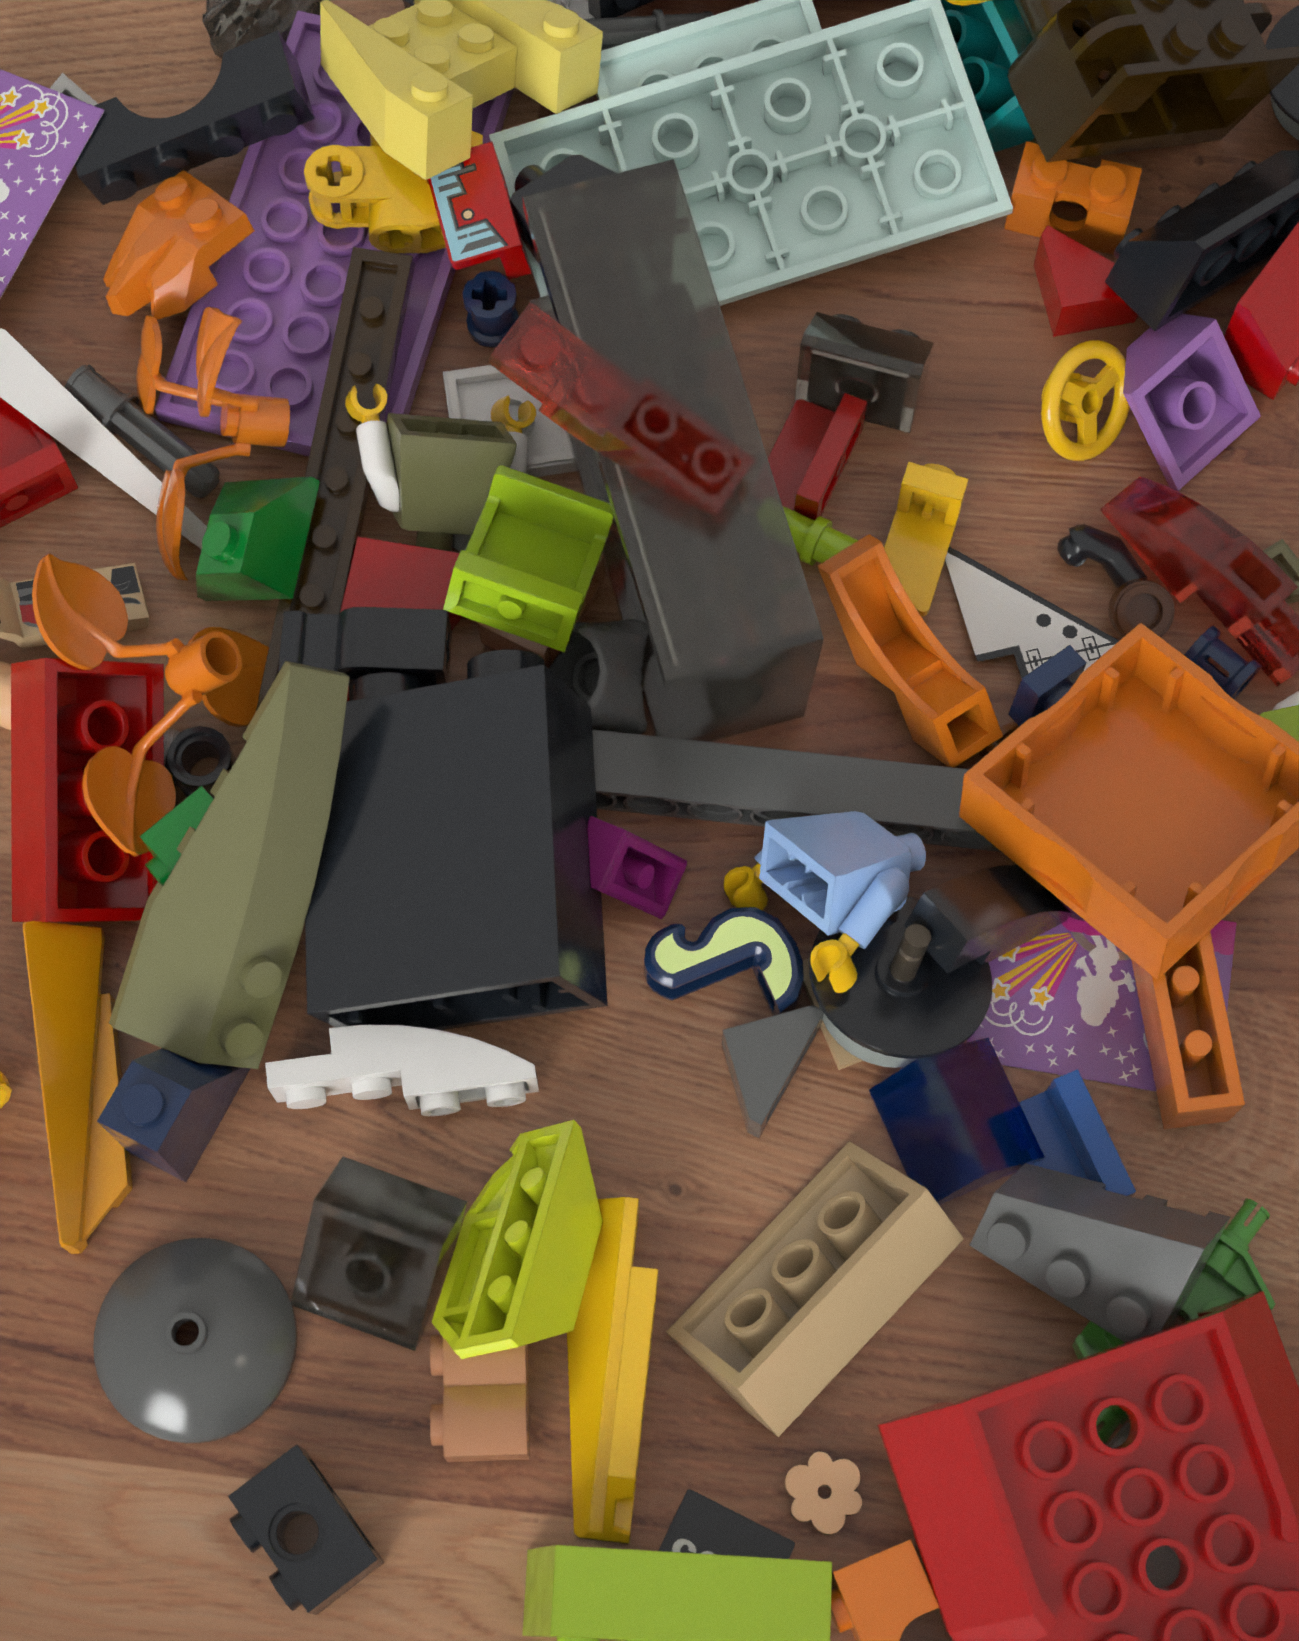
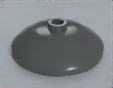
(232, 1366)

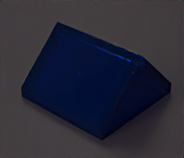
(956, 1120)

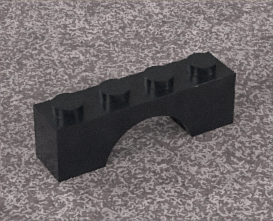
(253, 99)

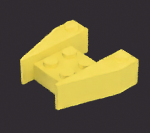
(439, 59)

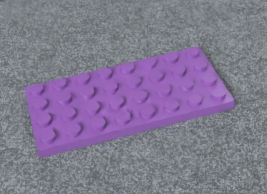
(294, 270)

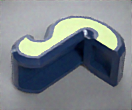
(727, 947)

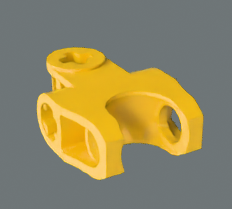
(377, 195)

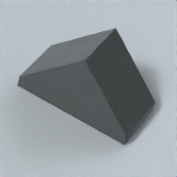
(765, 1059)

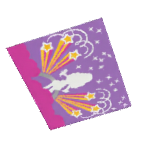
(38, 149)
(1076, 1005)

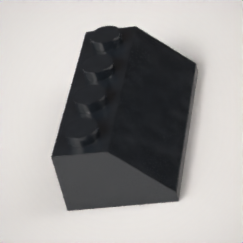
(1209, 242)

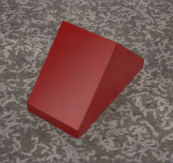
(1075, 286)

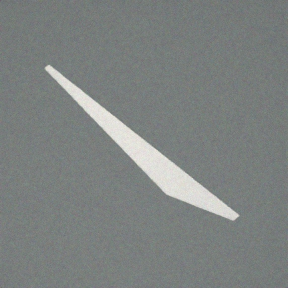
(55, 410)

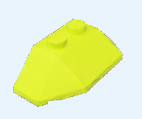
(523, 1248)

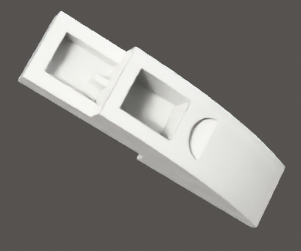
(430, 1064)

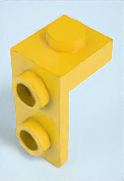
(924, 529)

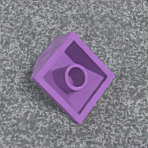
(1187, 395)

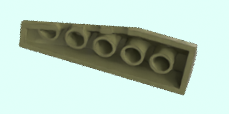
(237, 900)

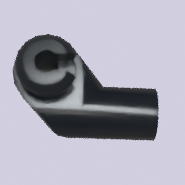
(1103, 548)

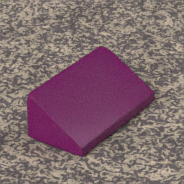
(632, 868)

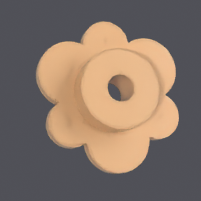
(839, 1477)

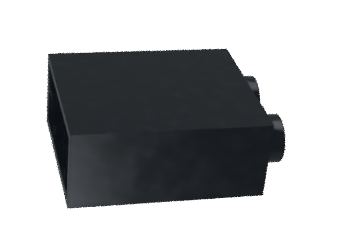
(458, 853)

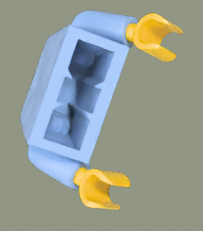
(838, 874)

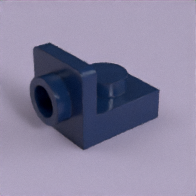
(1046, 685)

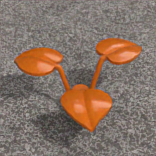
(243, 417)
(83, 620)

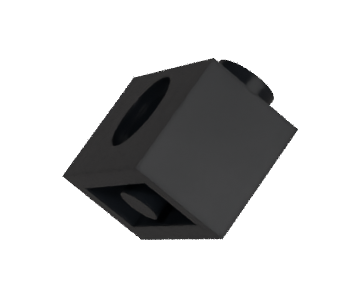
(342, 1551)

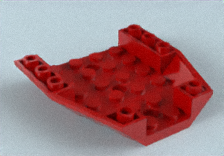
(1051, 1530)

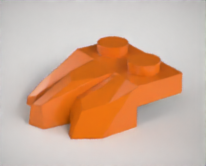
(171, 246)

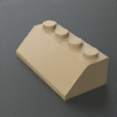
(816, 1286)

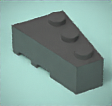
(1098, 1250)

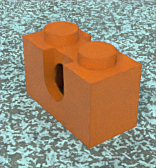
(1103, 191)

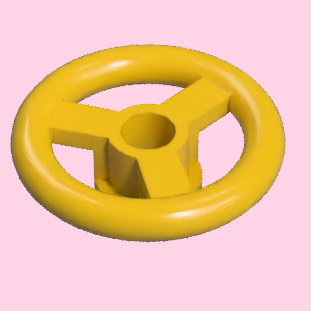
(1080, 398)

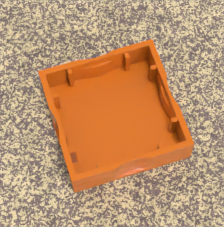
(1142, 799)

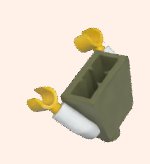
(437, 468)

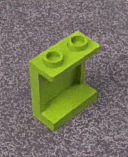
(530, 558)

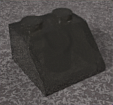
(866, 362)
(377, 1252)

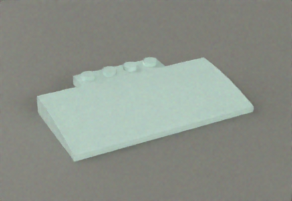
(788, 136)

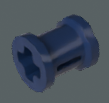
(487, 292)
(1239, 670)

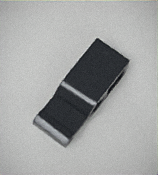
(371, 642)

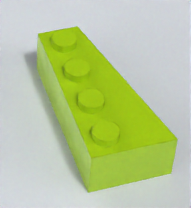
(673, 1596)

